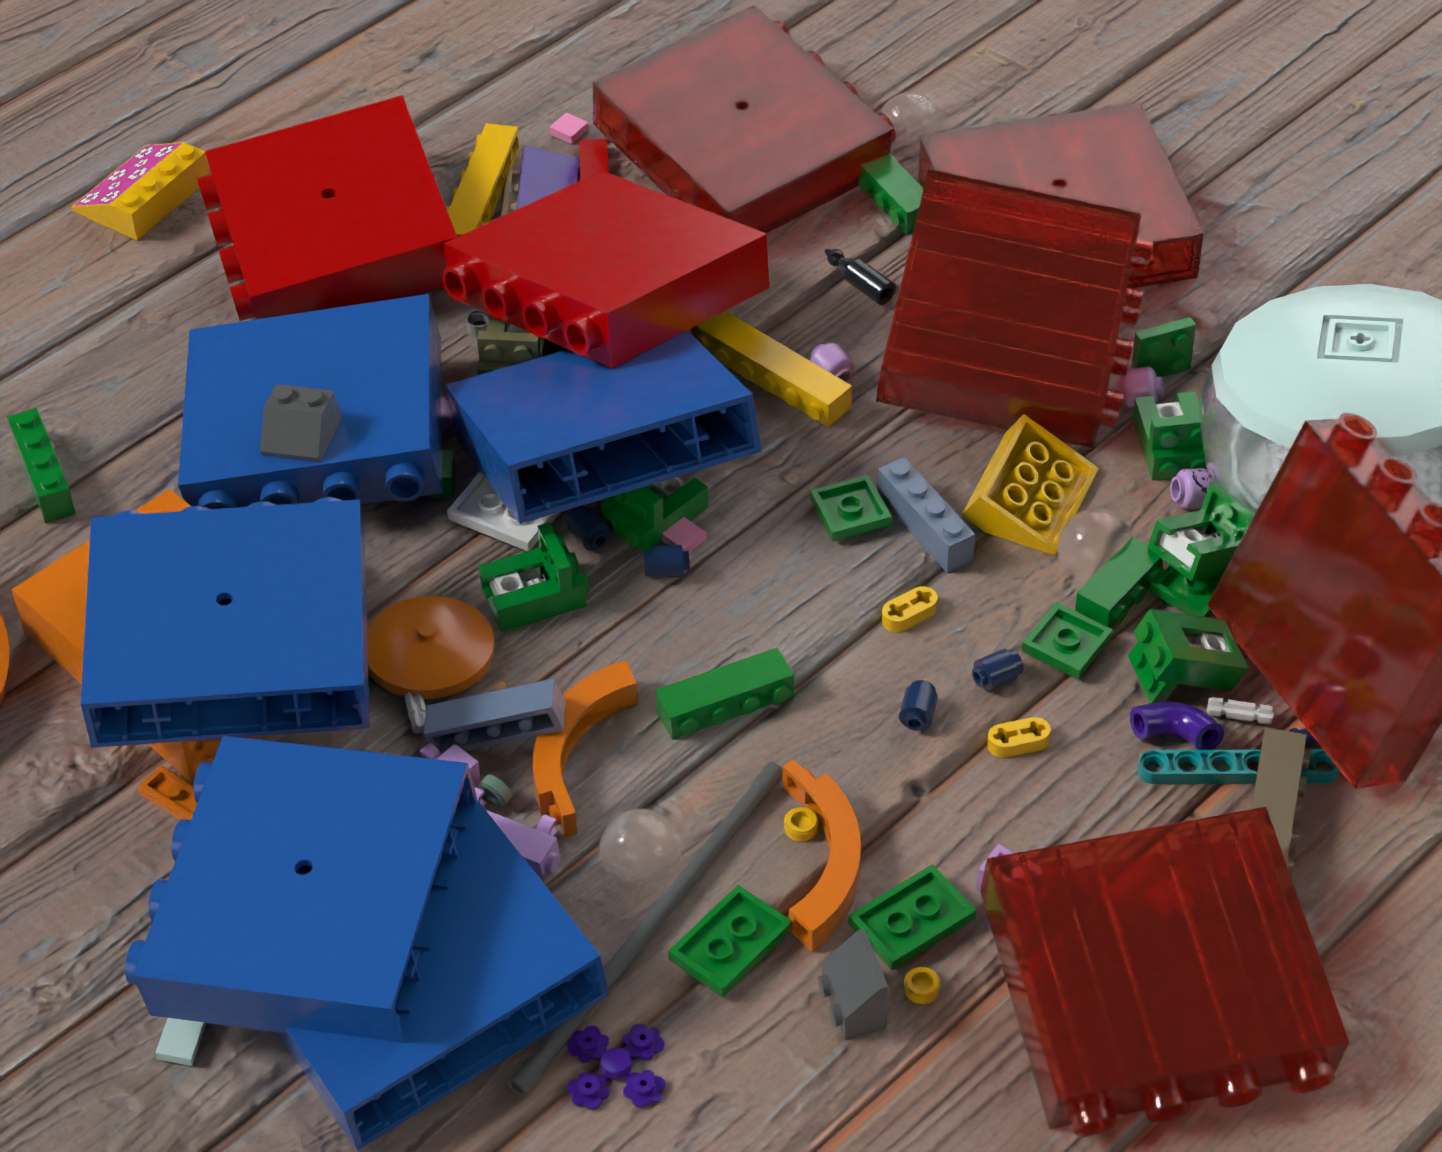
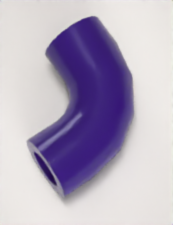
(1176, 720)

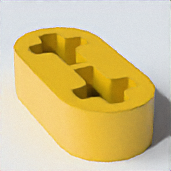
(909, 609)
(1018, 737)

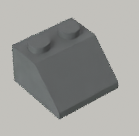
(299, 422)
(855, 987)

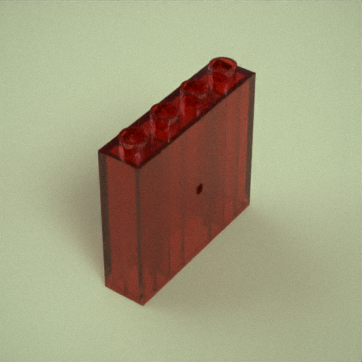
(741, 122)
(1087, 156)
(1014, 308)
(1345, 599)
(1162, 971)

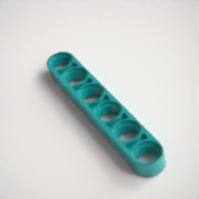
(1207, 774)

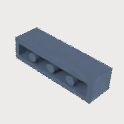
(926, 514)
(496, 716)

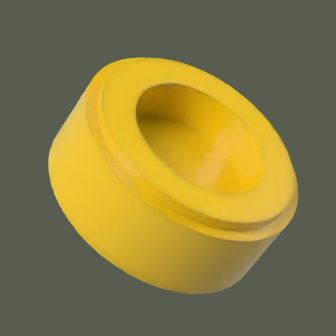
(801, 824)
(922, 985)

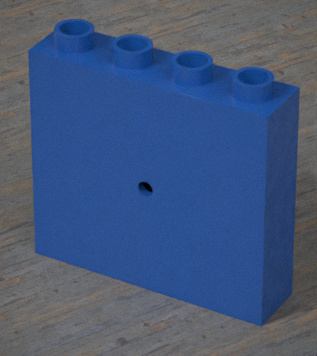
(386, 382)
(583, 432)
(266, 663)
(299, 888)
(494, 980)

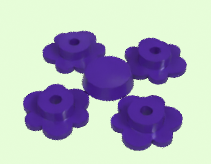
(616, 1064)

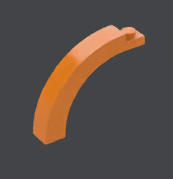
(586, 705)
(831, 898)

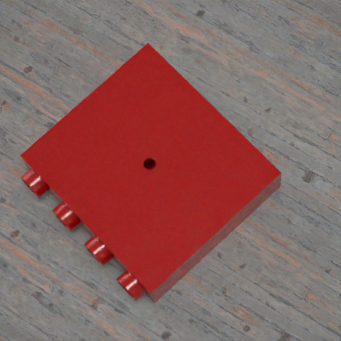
(328, 213)
(607, 267)

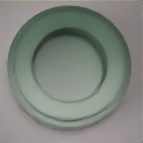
(495, 791)

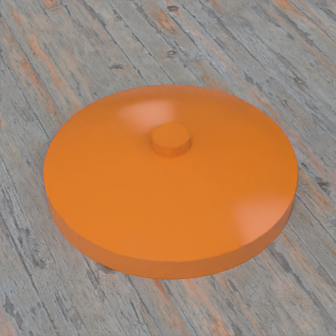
(429, 647)

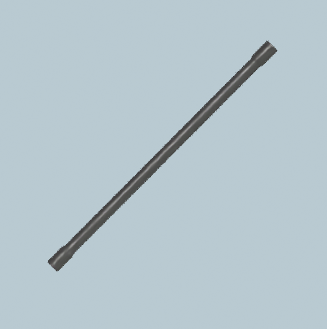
(761, 787)

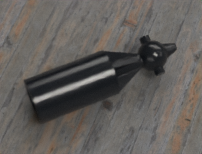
(863, 277)

